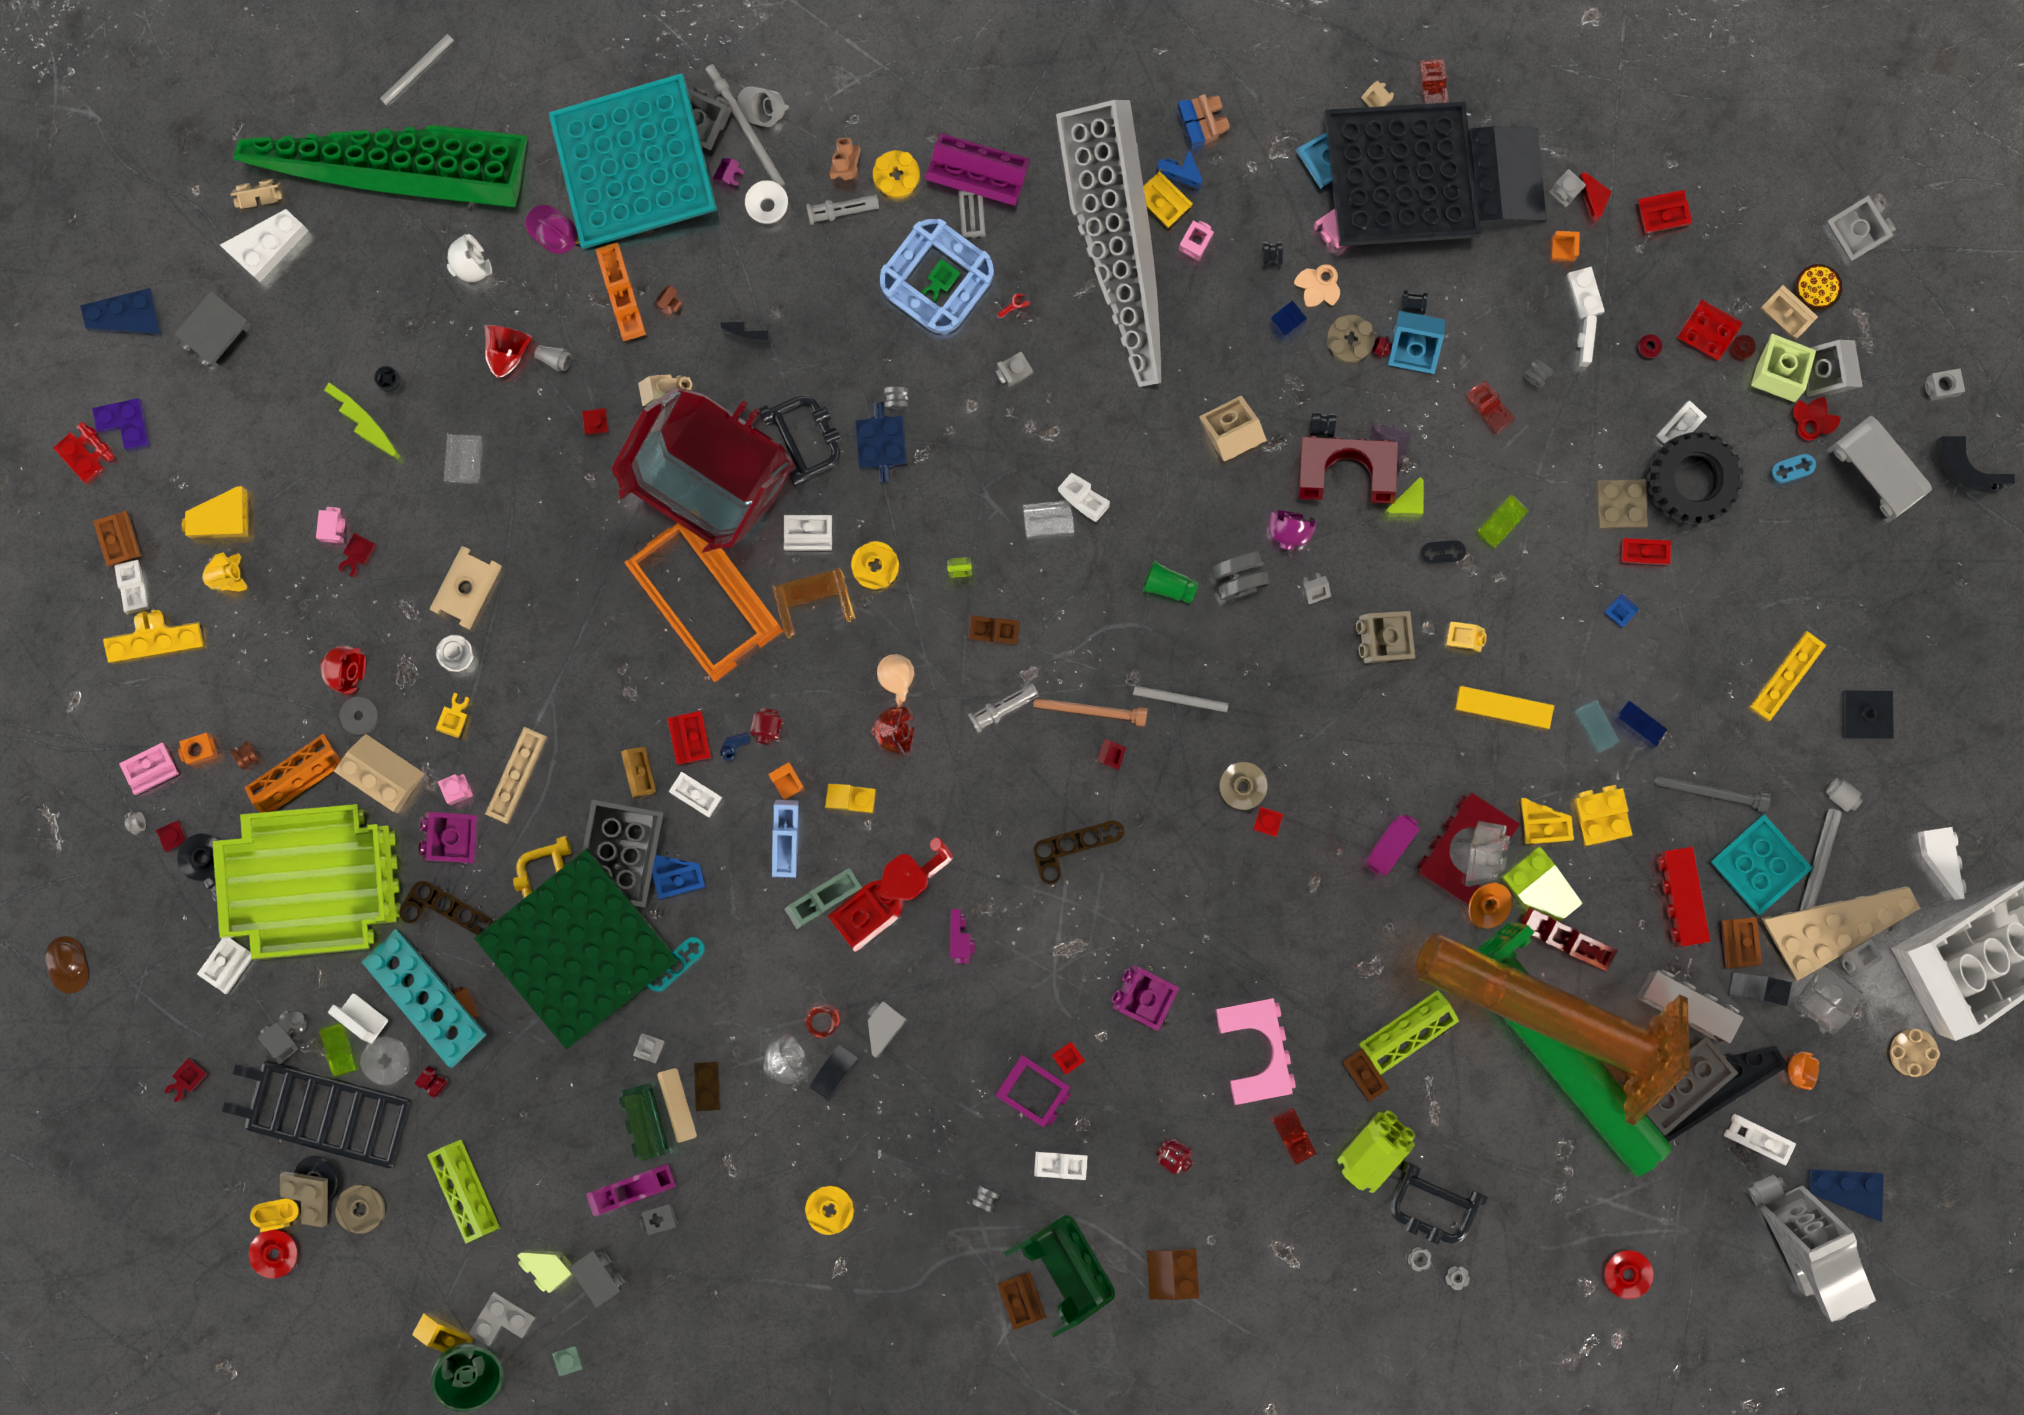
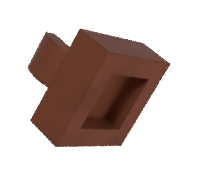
(666, 298)

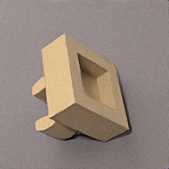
(1377, 95)

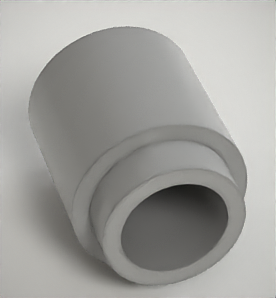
(1844, 794)
(1767, 1190)

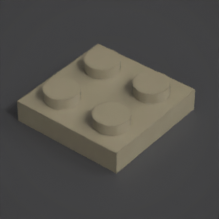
(1622, 504)

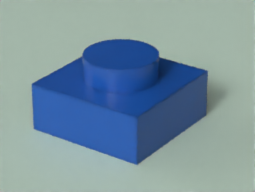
(1622, 610)

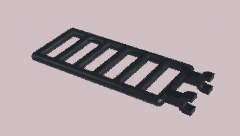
(320, 1142)

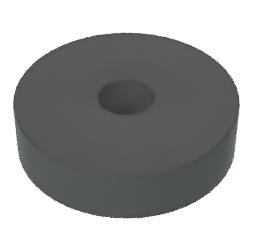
(353, 706)

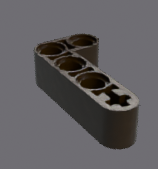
(1079, 846)
(432, 902)

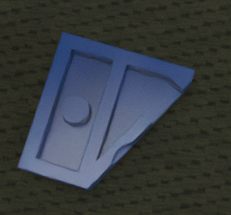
(676, 876)

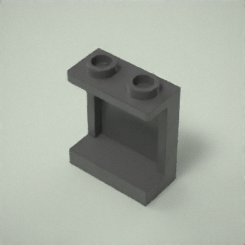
(211, 329)

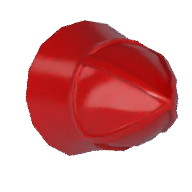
(504, 348)

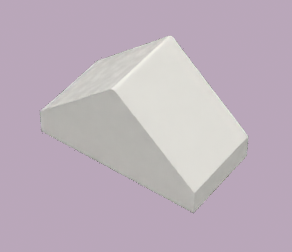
(1969, 964)

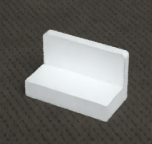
(360, 1018)

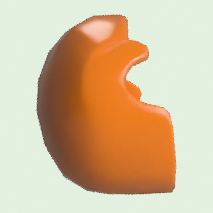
(1803, 1070)

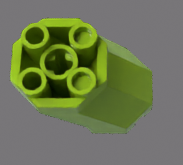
(1376, 1151)

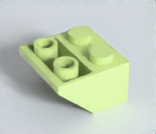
(547, 1266)

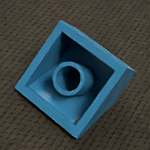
(1417, 342)

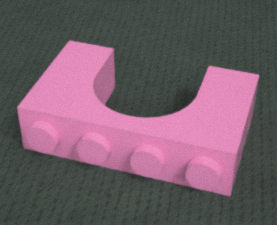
(1275, 1079)

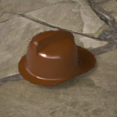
(66, 964)

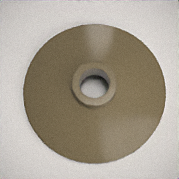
(1255, 781)

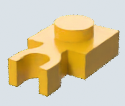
(453, 720)

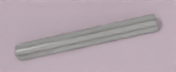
(1821, 859)

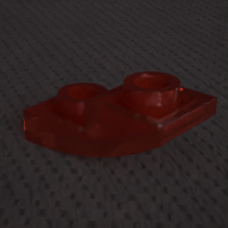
(1294, 1136)

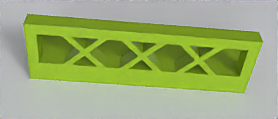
(1407, 1028)
(466, 1190)

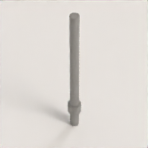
(722, 87)

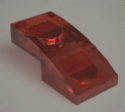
(1434, 81)
(1490, 407)

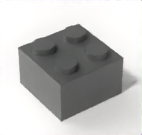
(598, 1277)

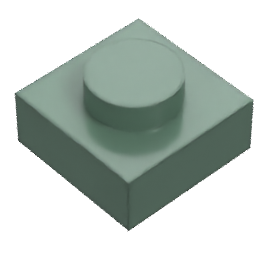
(567, 1360)

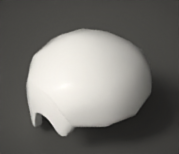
(454, 653)

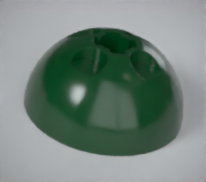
(466, 1377)

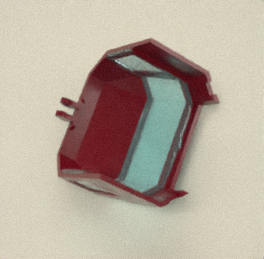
(702, 466)

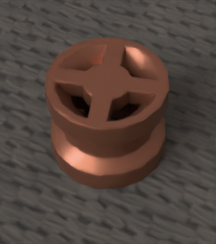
(245, 755)

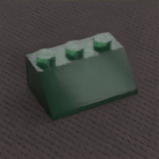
(644, 1122)

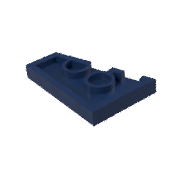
(126, 313)
(1850, 1189)

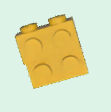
(1602, 815)

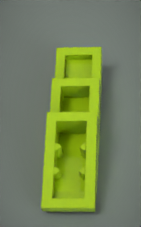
(366, 427)

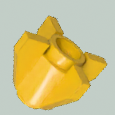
(224, 573)

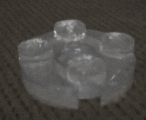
(377, 1072)

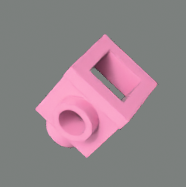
(1329, 228)
(1199, 230)
(330, 525)
(455, 789)

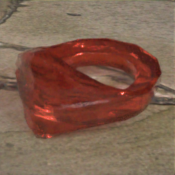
(834, 1022)

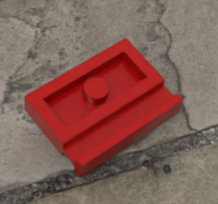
(1664, 211)
(689, 737)

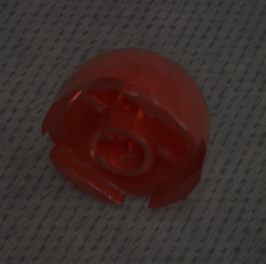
(893, 730)

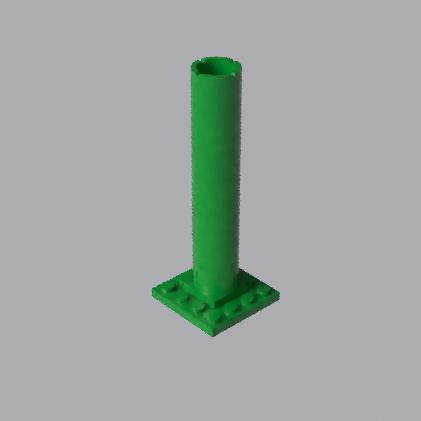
(1583, 1077)

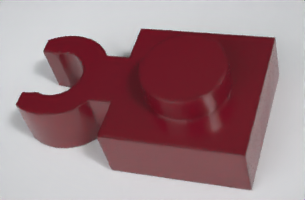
(358, 551)
(187, 1077)

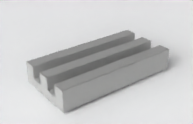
(973, 234)

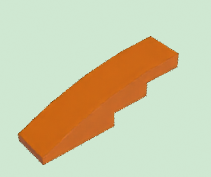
(620, 291)

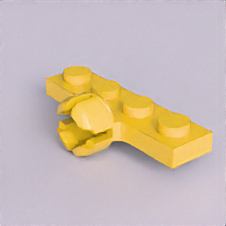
(152, 638)

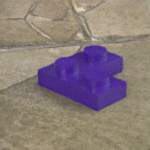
(126, 416)

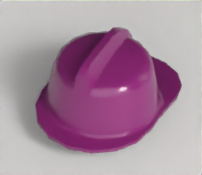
(551, 229)

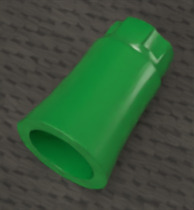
(1169, 583)

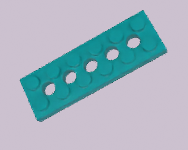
(439, 998)

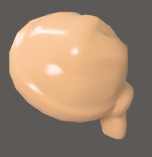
(896, 675)

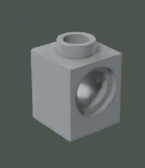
(1953, 379)

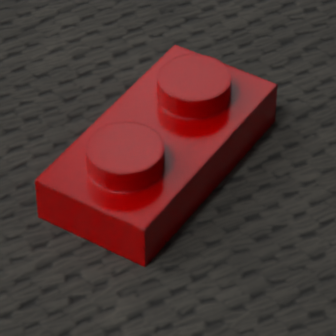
(1646, 551)

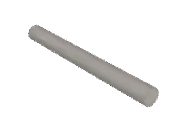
(416, 69)
(1180, 698)

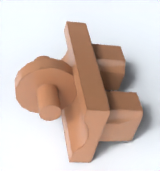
(845, 159)

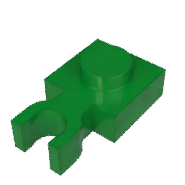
(942, 277)

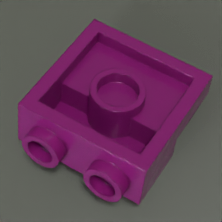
(447, 837)
(960, 944)
(1144, 997)

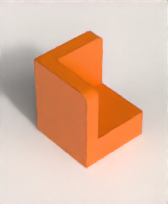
(1565, 246)
(786, 781)

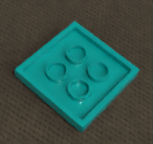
(1761, 865)

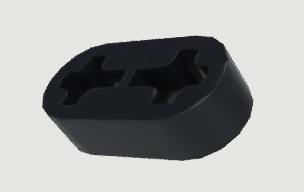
(1442, 558)

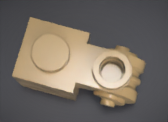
(657, 386)

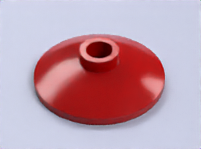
(261, 1257)
(1640, 1279)

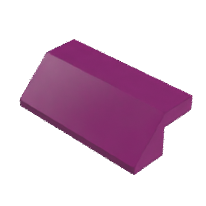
(977, 169)

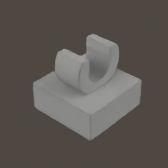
(1316, 589)
(649, 1048)

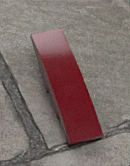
(1570, 939)

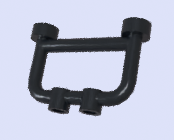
(830, 435)
(1414, 1225)

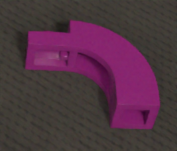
(630, 1190)

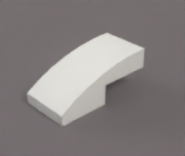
(1078, 493)
(132, 587)
(1060, 1165)

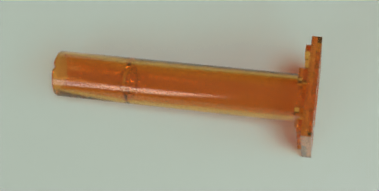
(1649, 1057)

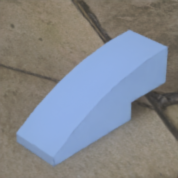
(785, 838)

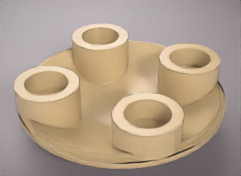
(1914, 1052)

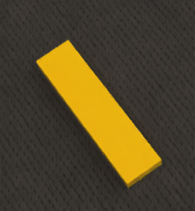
(1787, 676)
(1504, 707)

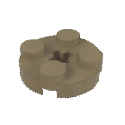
(1343, 327)
(347, 1204)

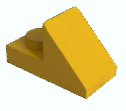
(850, 798)

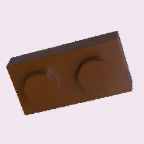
(1365, 1075)

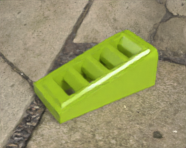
(959, 567)

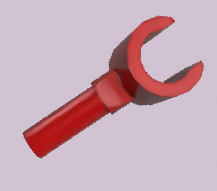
(1015, 304)

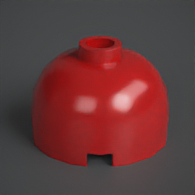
(342, 668)

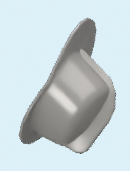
(761, 106)

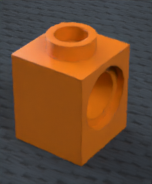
(207, 753)

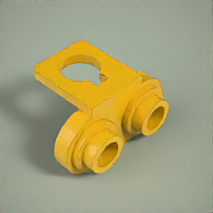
(274, 1214)

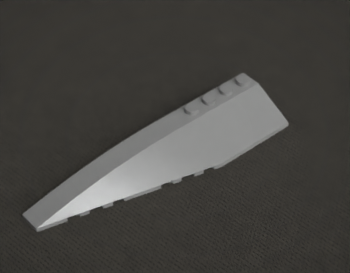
(1113, 217)

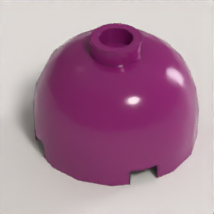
(1290, 528)

